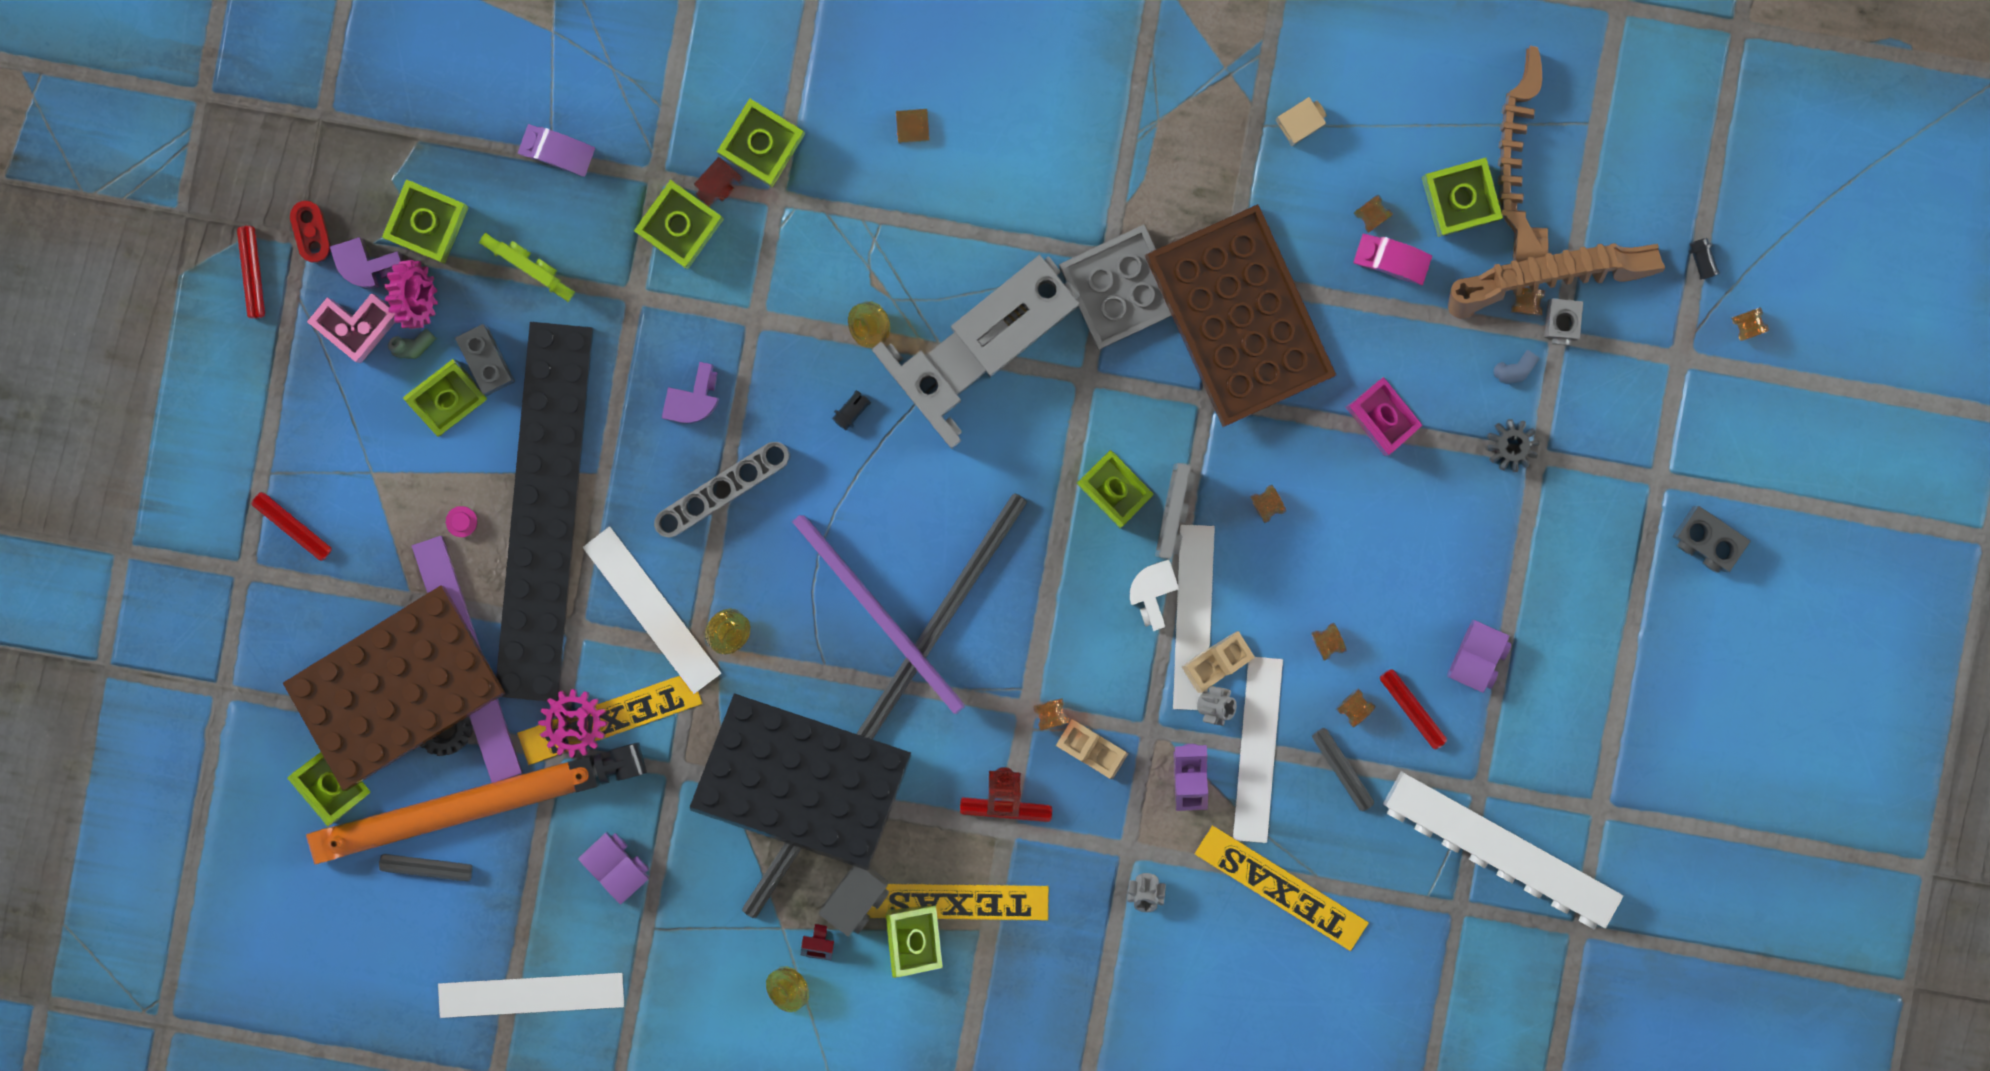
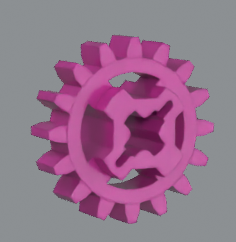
(411, 294)
(561, 711)

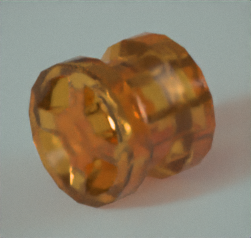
(1373, 213)
(1528, 302)
(1750, 324)
(1268, 504)
(1328, 641)
(1355, 707)
(1051, 714)

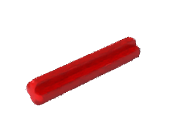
(251, 272)
(291, 526)
(1413, 709)
(1027, 811)

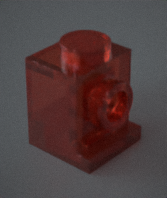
(717, 182)
(1006, 785)

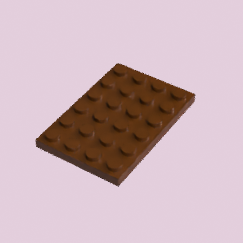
(1240, 315)
(393, 688)

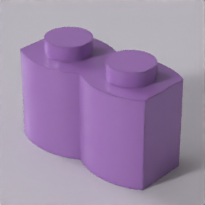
(1478, 656)
(614, 867)

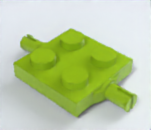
(519, 257)

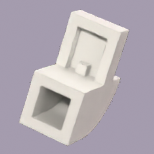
(1148, 585)

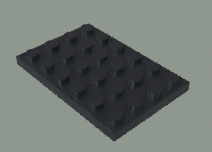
(800, 781)

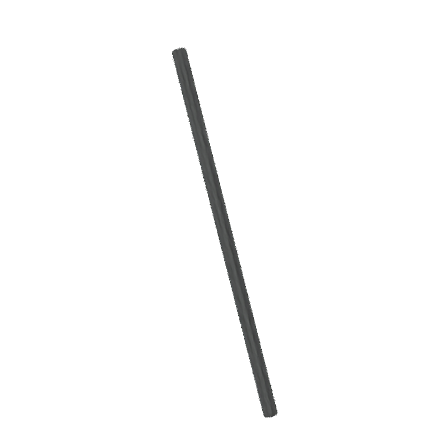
(903, 676)

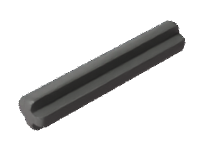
(1343, 769)
(425, 867)

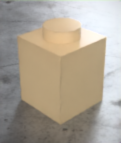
(1301, 120)

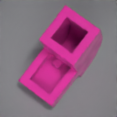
(1393, 258)

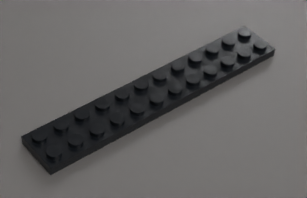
(544, 510)

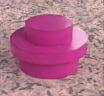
(461, 521)

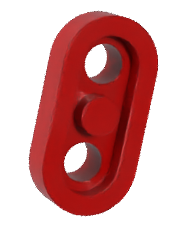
(310, 232)

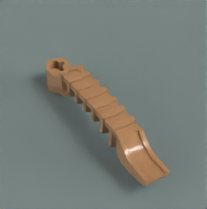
(1527, 240)
(1480, 291)

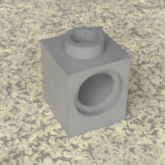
(1573, 310)

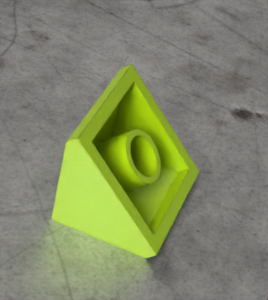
(445, 397)
(1115, 489)
(323, 792)
(913, 940)

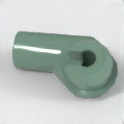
(411, 348)

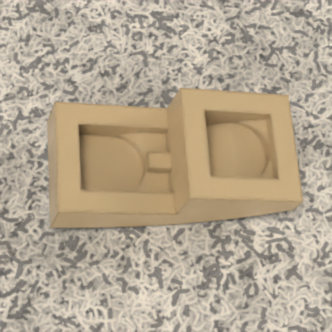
(1218, 661)
(1092, 749)

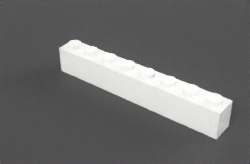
(1502, 850)

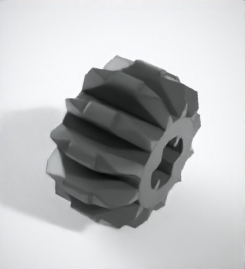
(1523, 446)

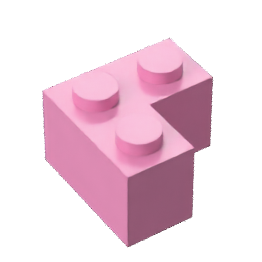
(357, 333)

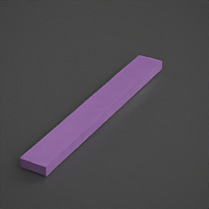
(879, 614)
(488, 721)

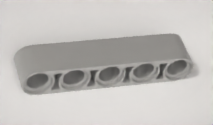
(707, 495)

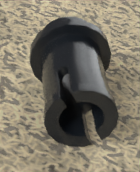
(1703, 258)
(851, 410)

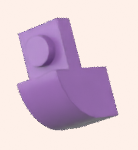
(556, 150)
(356, 265)
(695, 405)
(1191, 777)

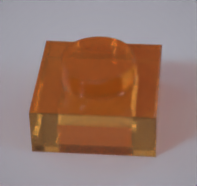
(912, 126)

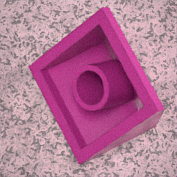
(1384, 416)

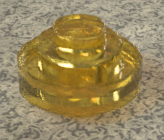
(868, 324)
(727, 631)
(787, 989)

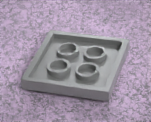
(1117, 287)
(1175, 511)

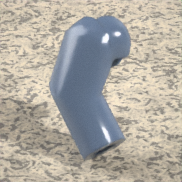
(1516, 372)

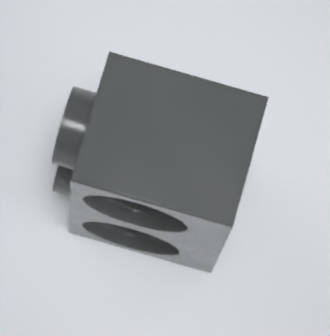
(485, 360)
(1714, 533)

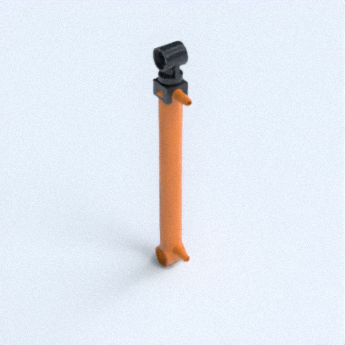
(475, 803)

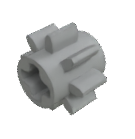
(1216, 705)
(1146, 892)

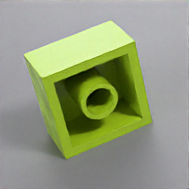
(760, 142)
(1462, 197)
(425, 221)
(678, 224)

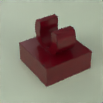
(817, 945)

